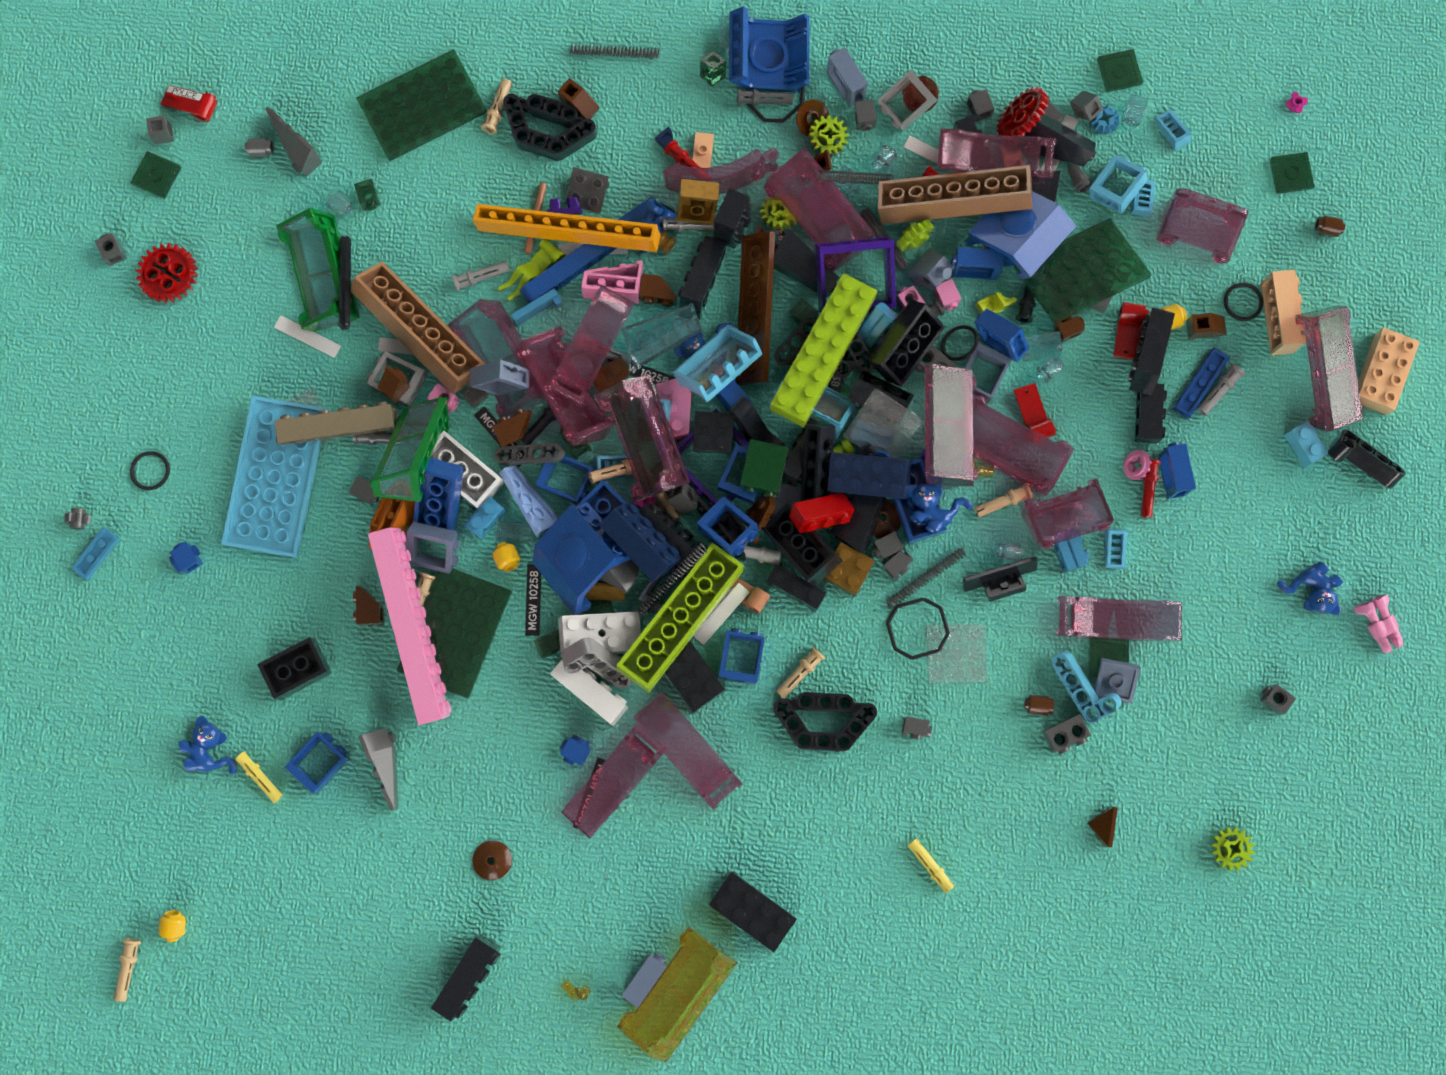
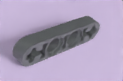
(529, 451)

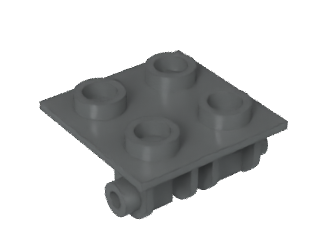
(588, 188)

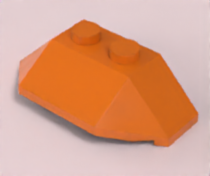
(393, 514)

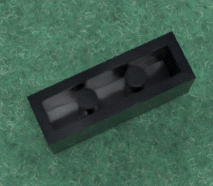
(1150, 416)
(795, 587)

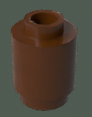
(1330, 226)
(1039, 705)

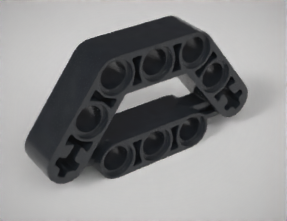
(576, 126)
(799, 332)
(834, 698)

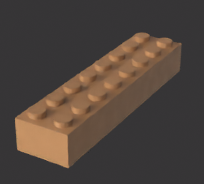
(955, 195)
(416, 326)

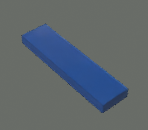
(1201, 383)

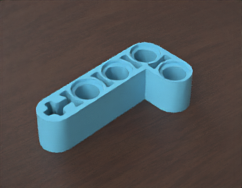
(1083, 684)

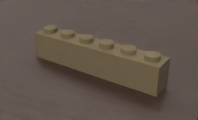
(335, 424)

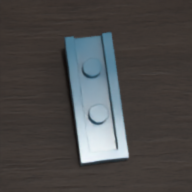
(536, 307)
(95, 553)

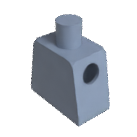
(930, 269)

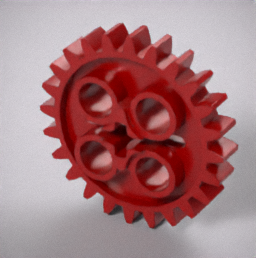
(1023, 112)
(177, 259)

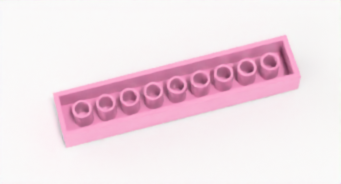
(409, 625)

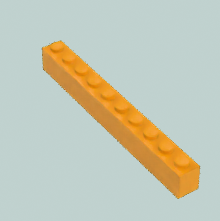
(567, 227)

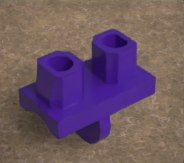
(573, 206)

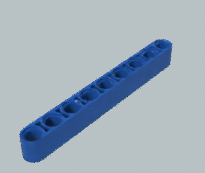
(574, 263)

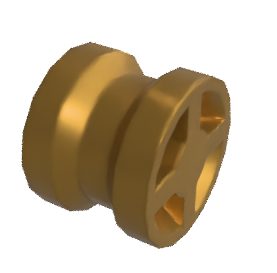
(666, 243)

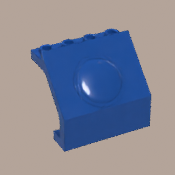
(768, 44)
(1024, 235)
(576, 555)

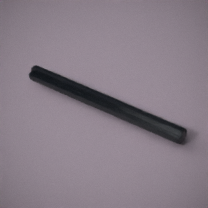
(344, 282)

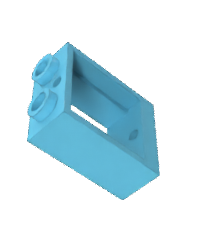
(1111, 199)

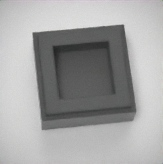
(474, 396)

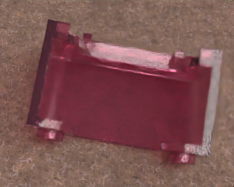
(1202, 223)
(1067, 515)

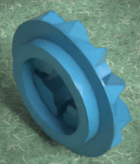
(1101, 126)

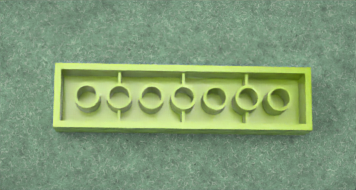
(823, 350)
(680, 618)

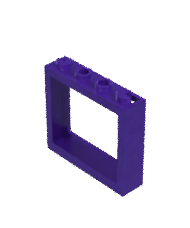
(859, 245)
(699, 488)

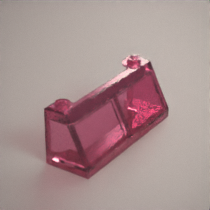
(818, 206)
(580, 424)
(1017, 449)

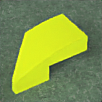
(995, 303)

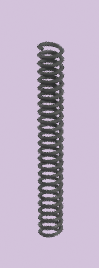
(620, 53)
(855, 179)
(924, 576)
(655, 595)

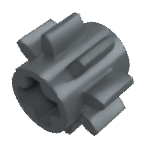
(77, 518)

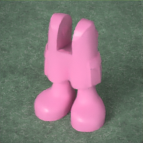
(1385, 626)

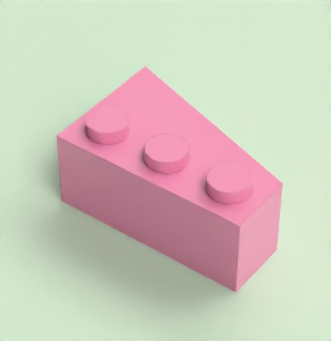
(621, 279)
(681, 407)

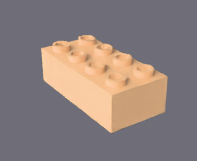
(1280, 307)
(1386, 370)

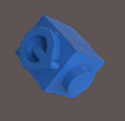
(185, 557)
(575, 750)

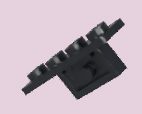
(728, 526)
(1002, 580)

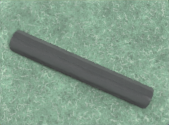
(879, 232)

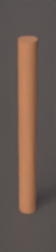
(538, 206)

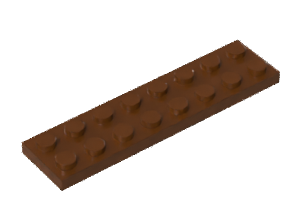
(756, 300)

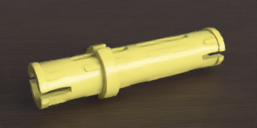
(258, 776)
(931, 866)

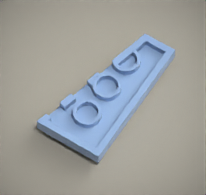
(531, 504)

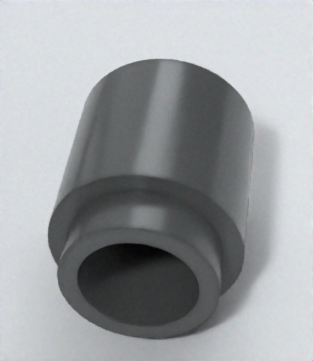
(259, 147)

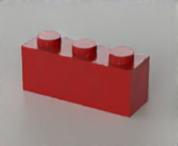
(821, 512)

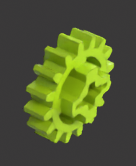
(835, 131)
(780, 215)
(915, 235)
(1227, 855)

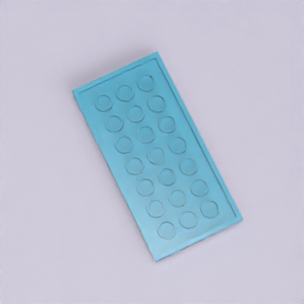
(271, 483)

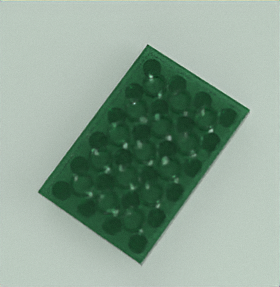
(421, 105)
(1086, 271)
(462, 623)

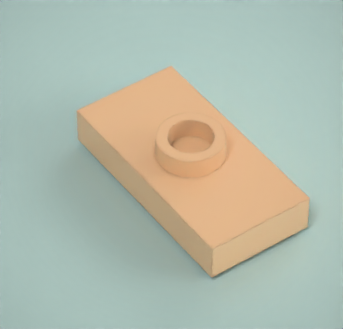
(703, 149)

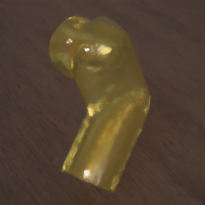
(984, 471)
(576, 993)

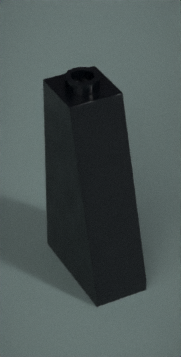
(1070, 145)
(799, 263)
(860, 528)

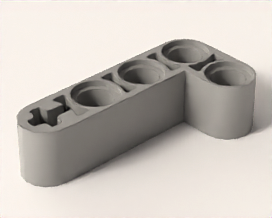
(595, 656)

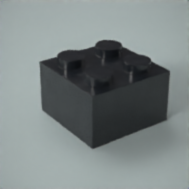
(713, 432)

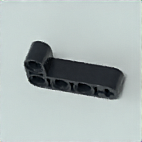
(751, 423)
(1366, 458)

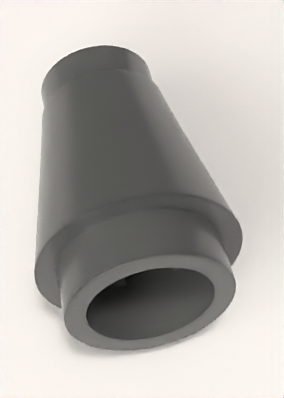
(1079, 179)

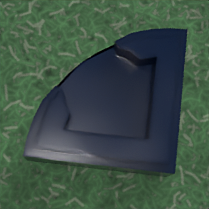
(664, 138)

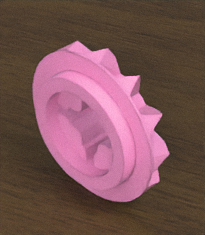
(1131, 470)

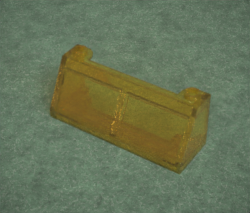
(678, 996)

